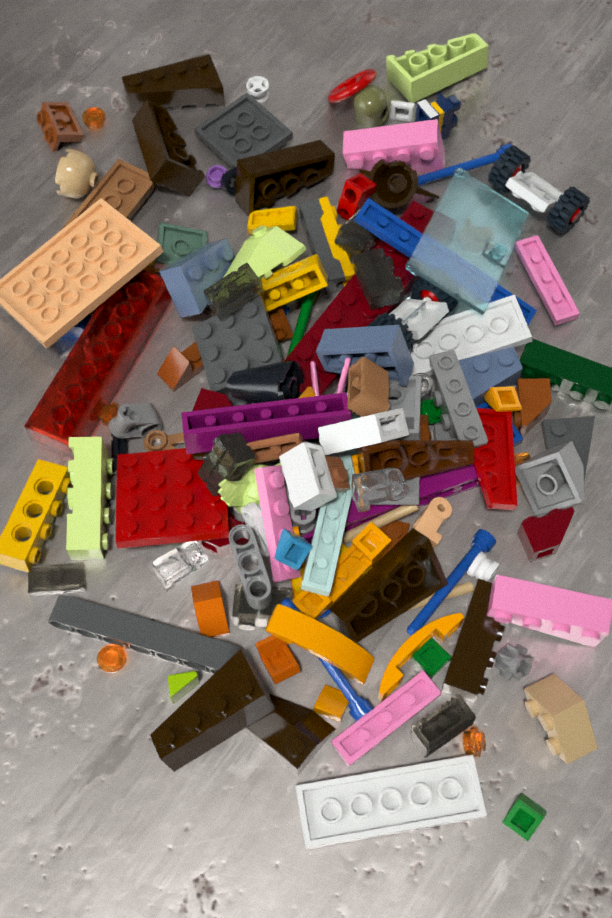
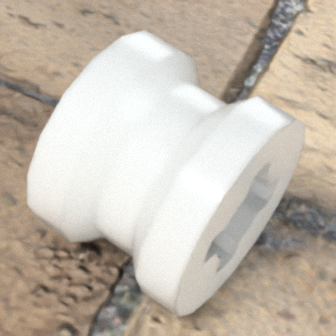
(258, 89)
(483, 567)

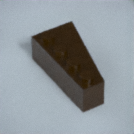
(176, 85)
(165, 150)
(280, 173)
(390, 587)

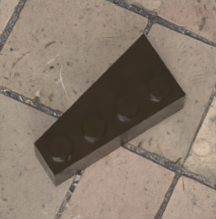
(213, 713)

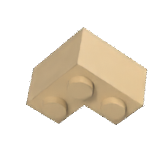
(562, 717)

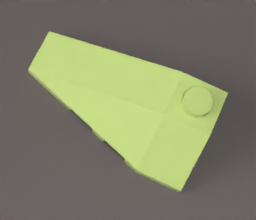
(267, 250)

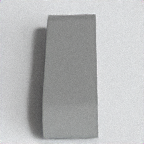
(250, 554)

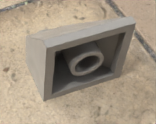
(552, 478)

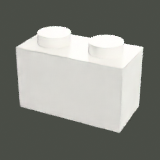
(307, 476)

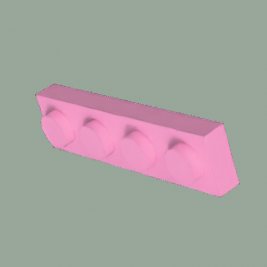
(546, 280)
(275, 516)
(386, 718)

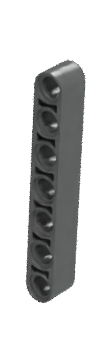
(141, 634)

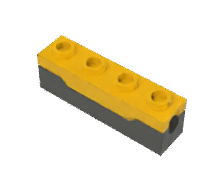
(321, 231)

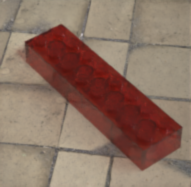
(98, 363)

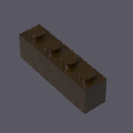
(474, 647)

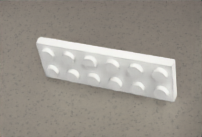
(473, 334)
(390, 801)

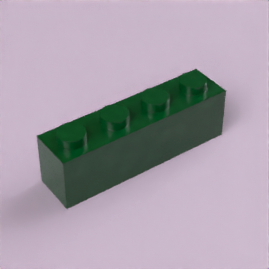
(568, 373)

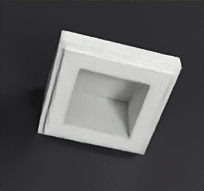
(402, 111)

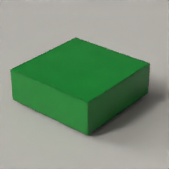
(431, 658)

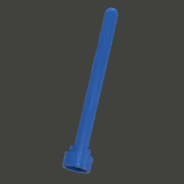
(468, 165)
(481, 541)
(358, 705)

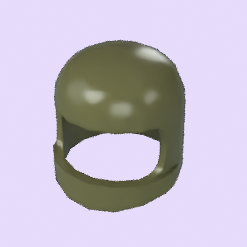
(369, 105)

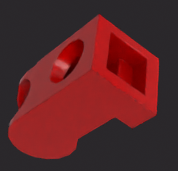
(354, 195)

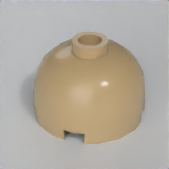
(76, 174)

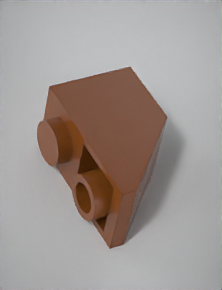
(535, 403)

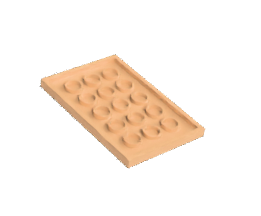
(76, 272)

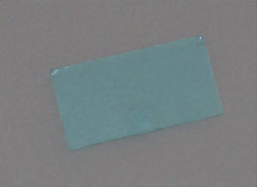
(468, 241)

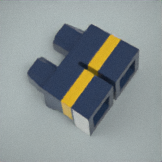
(442, 109)

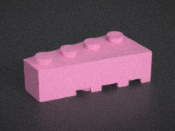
(412, 143)
(550, 610)

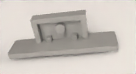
(455, 400)

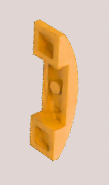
(350, 568)
(440, 629)
(321, 641)

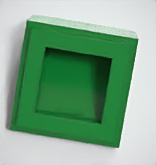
(524, 817)

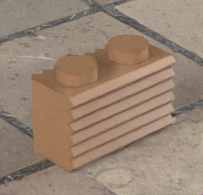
(368, 388)

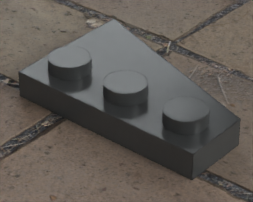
(574, 429)

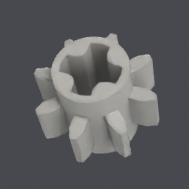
(513, 662)

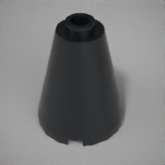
(267, 382)

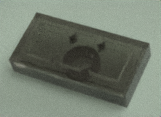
(57, 579)

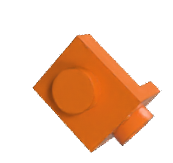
(277, 659)

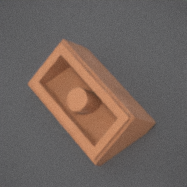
(274, 447)

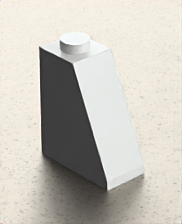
(363, 431)

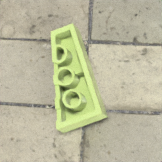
(437, 67)
(89, 499)

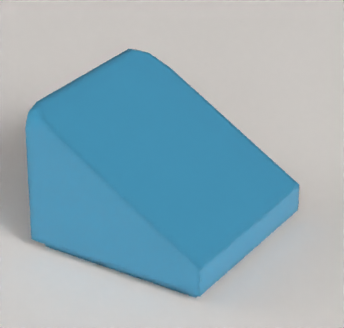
(292, 549)

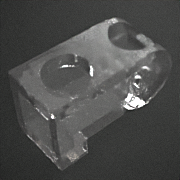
(377, 487)
(178, 564)

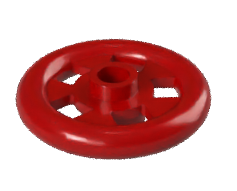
(352, 85)

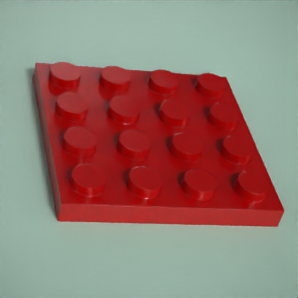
(165, 501)

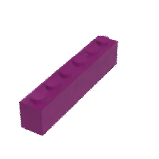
(264, 420)

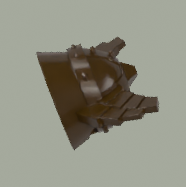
(395, 183)

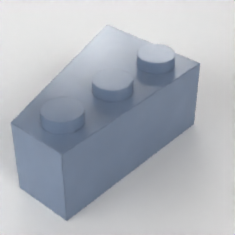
(195, 273)
(379, 344)
(489, 370)

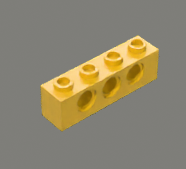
(294, 282)
(43, 478)

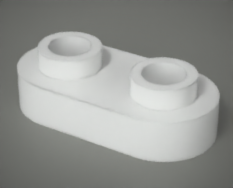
(253, 518)

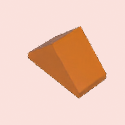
(210, 609)

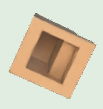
(432, 517)

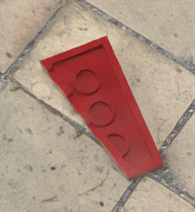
(496, 460)

